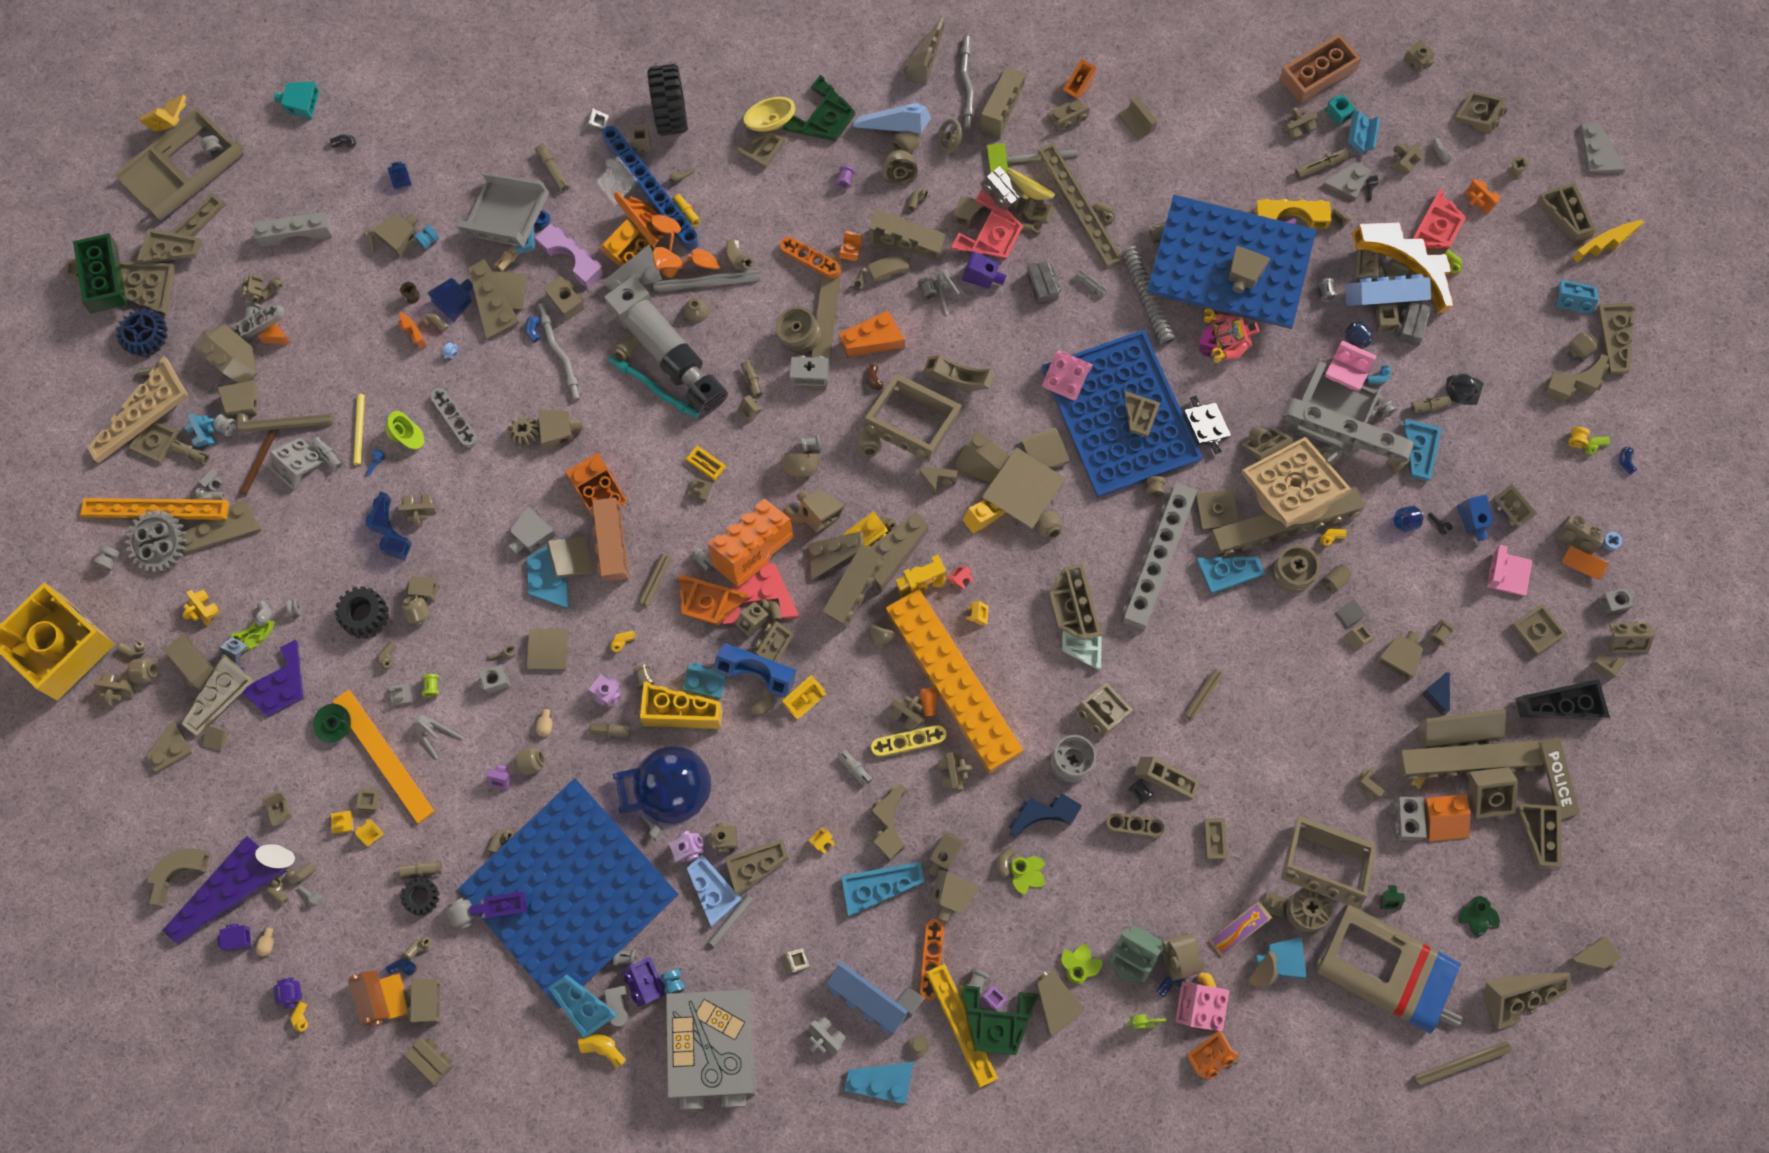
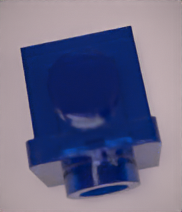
(399, 175)

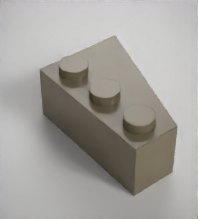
(1568, 212)
(189, 662)
(1543, 834)

